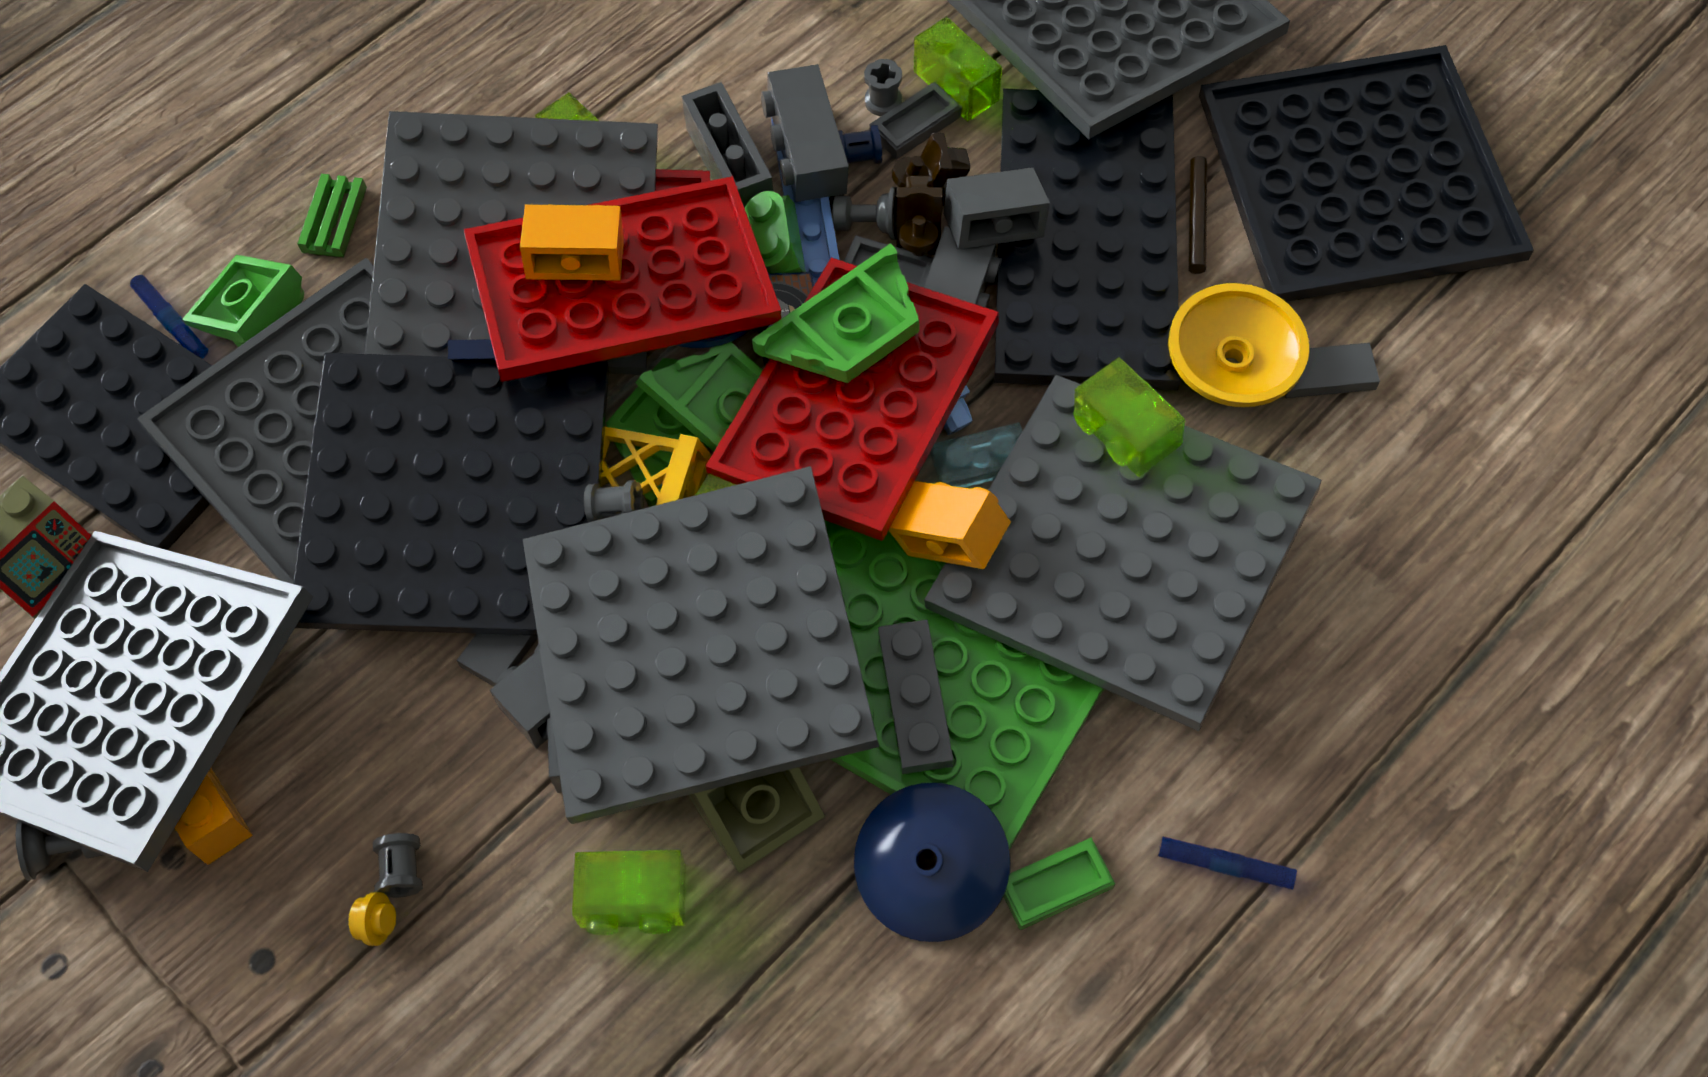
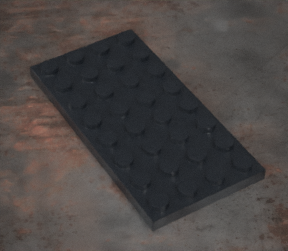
(1108, 257)

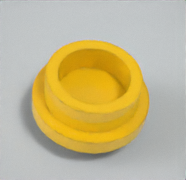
(372, 918)

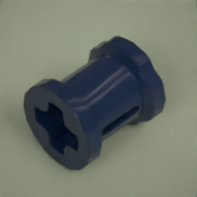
(862, 145)

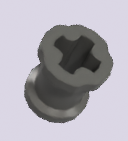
(883, 82)
(612, 501)
(397, 865)

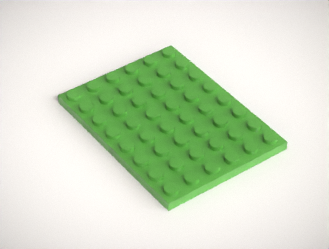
(1002, 708)

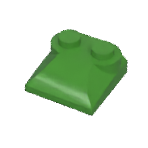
(776, 232)
(246, 299)

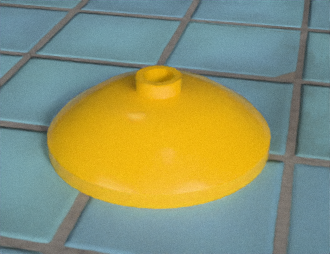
(1240, 325)

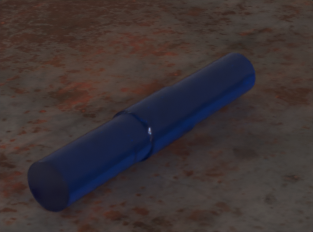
(167, 316)
(1227, 862)

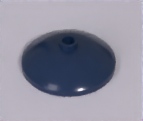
(969, 868)

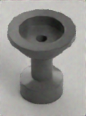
(883, 213)
(36, 848)

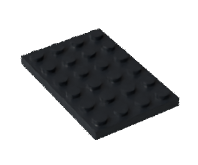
(75, 408)

